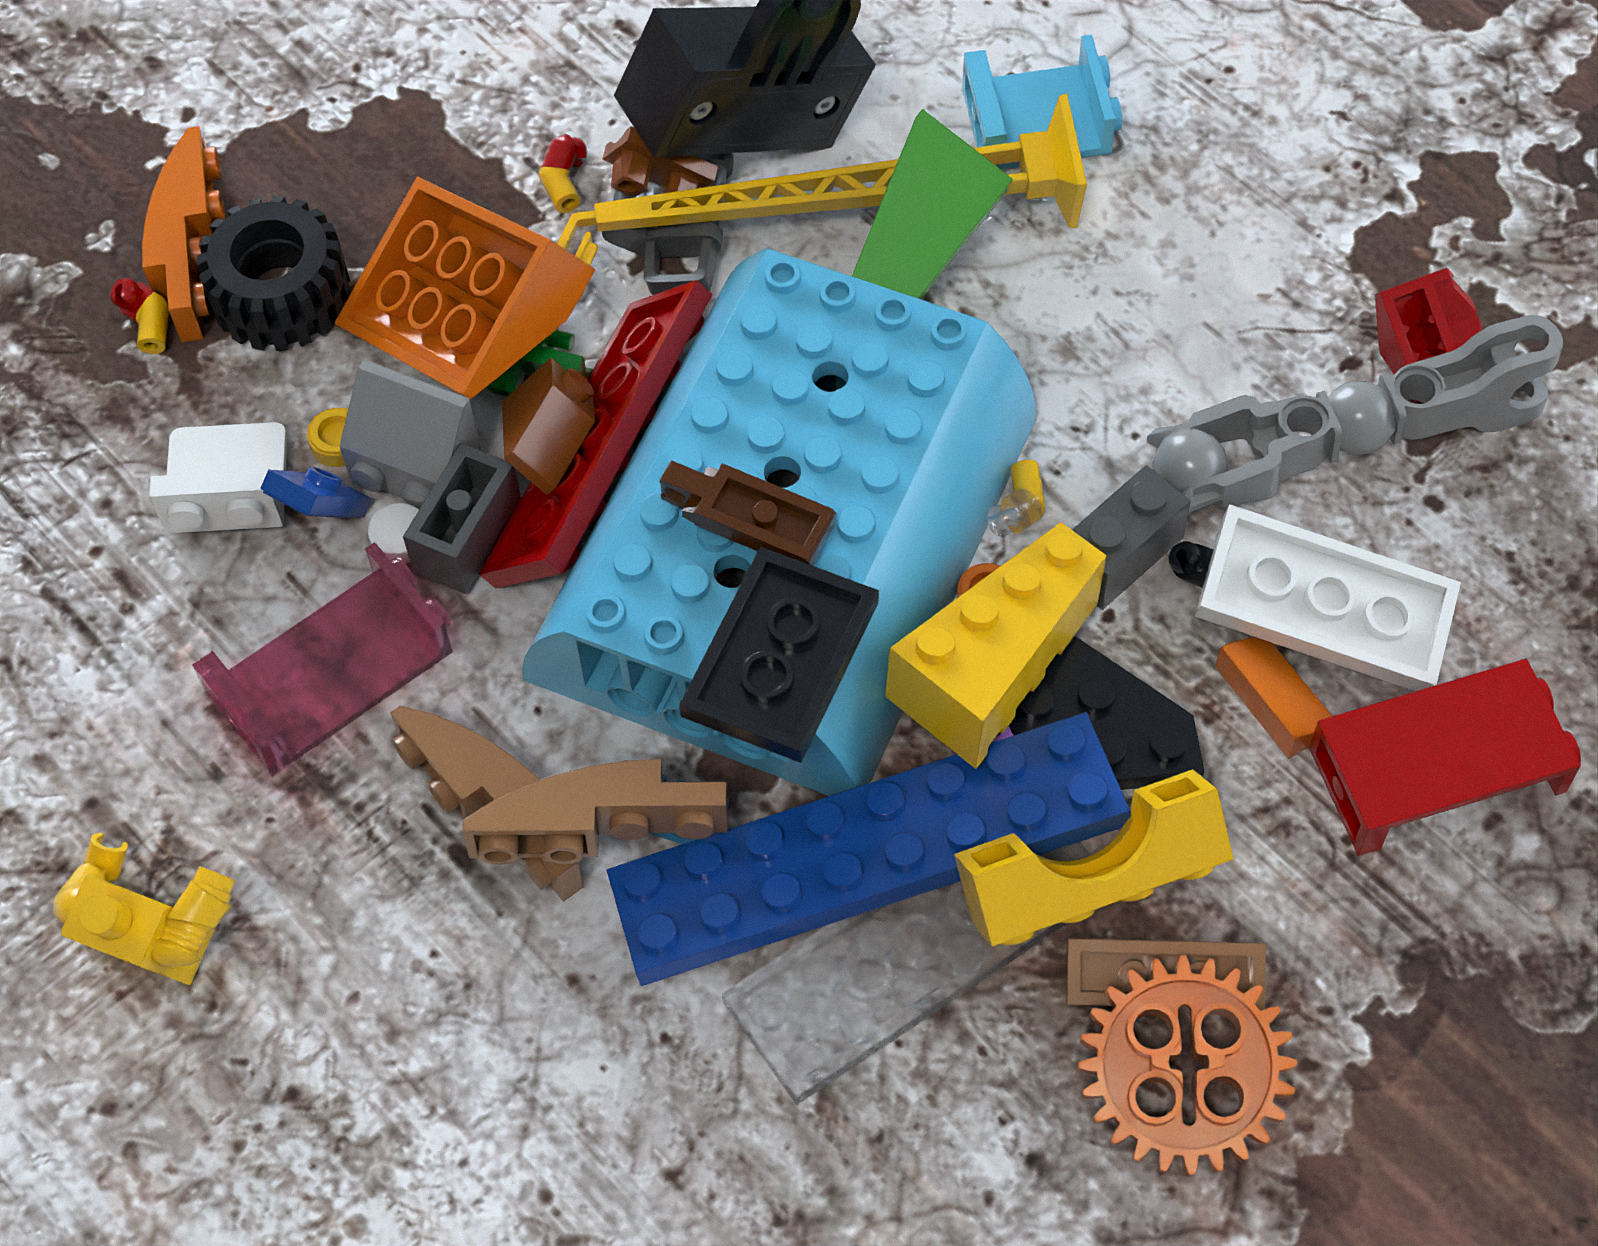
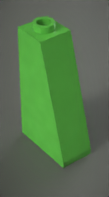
(929, 209)

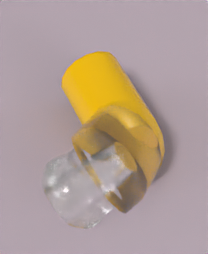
(1023, 505)

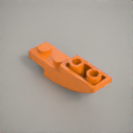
(175, 222)

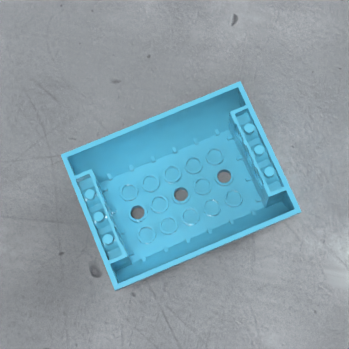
(883, 415)

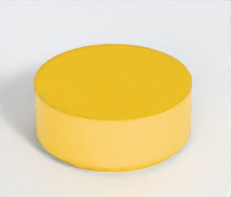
(325, 436)

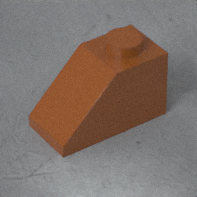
(547, 423)

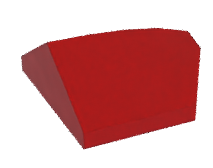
(1424, 319)

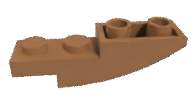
(470, 774)
(569, 810)

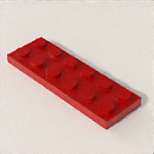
(626, 382)

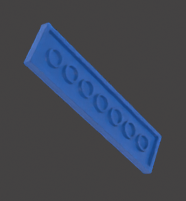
(861, 848)

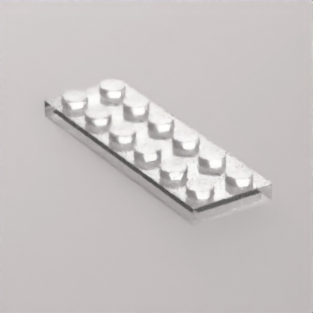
(867, 983)

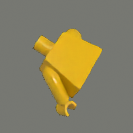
(136, 926)

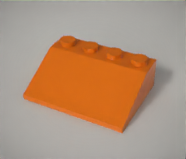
(461, 290)

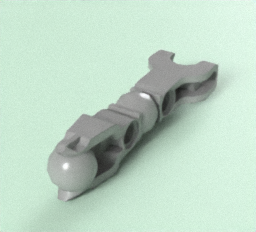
(1359, 417)

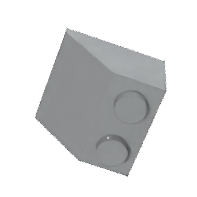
(402, 432)

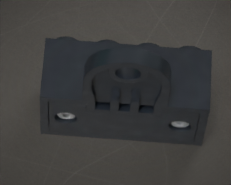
(745, 77)

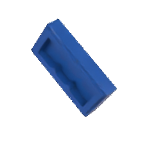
(315, 493)

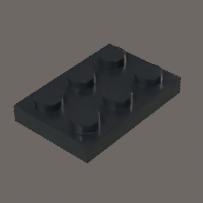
(779, 654)

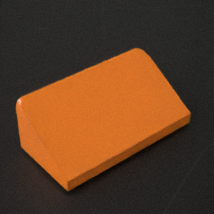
(1272, 692)

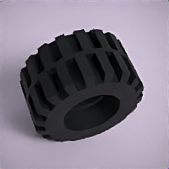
(267, 239)

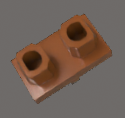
(636, 167)

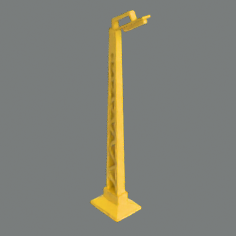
(1047, 163)

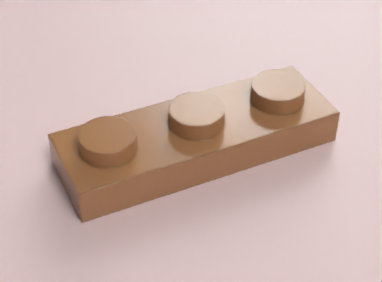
(1104, 962)

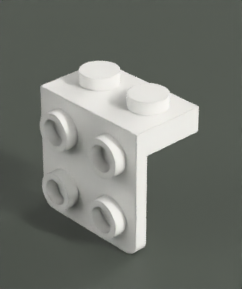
(218, 478)

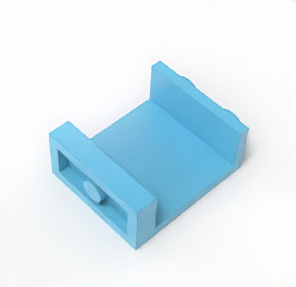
(1025, 102)

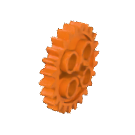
(1248, 1065)

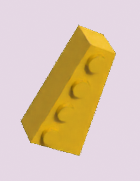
(993, 643)

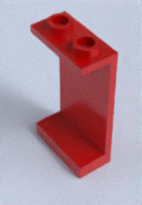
(1442, 750)

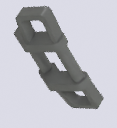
(677, 240)

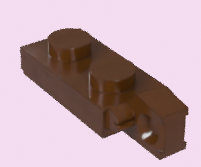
(749, 510)

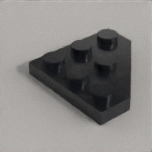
(1136, 725)

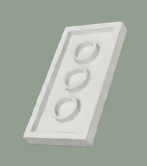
(1328, 599)

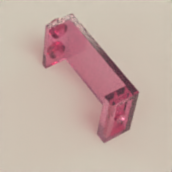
(330, 664)

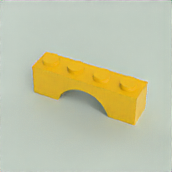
(1170, 836)

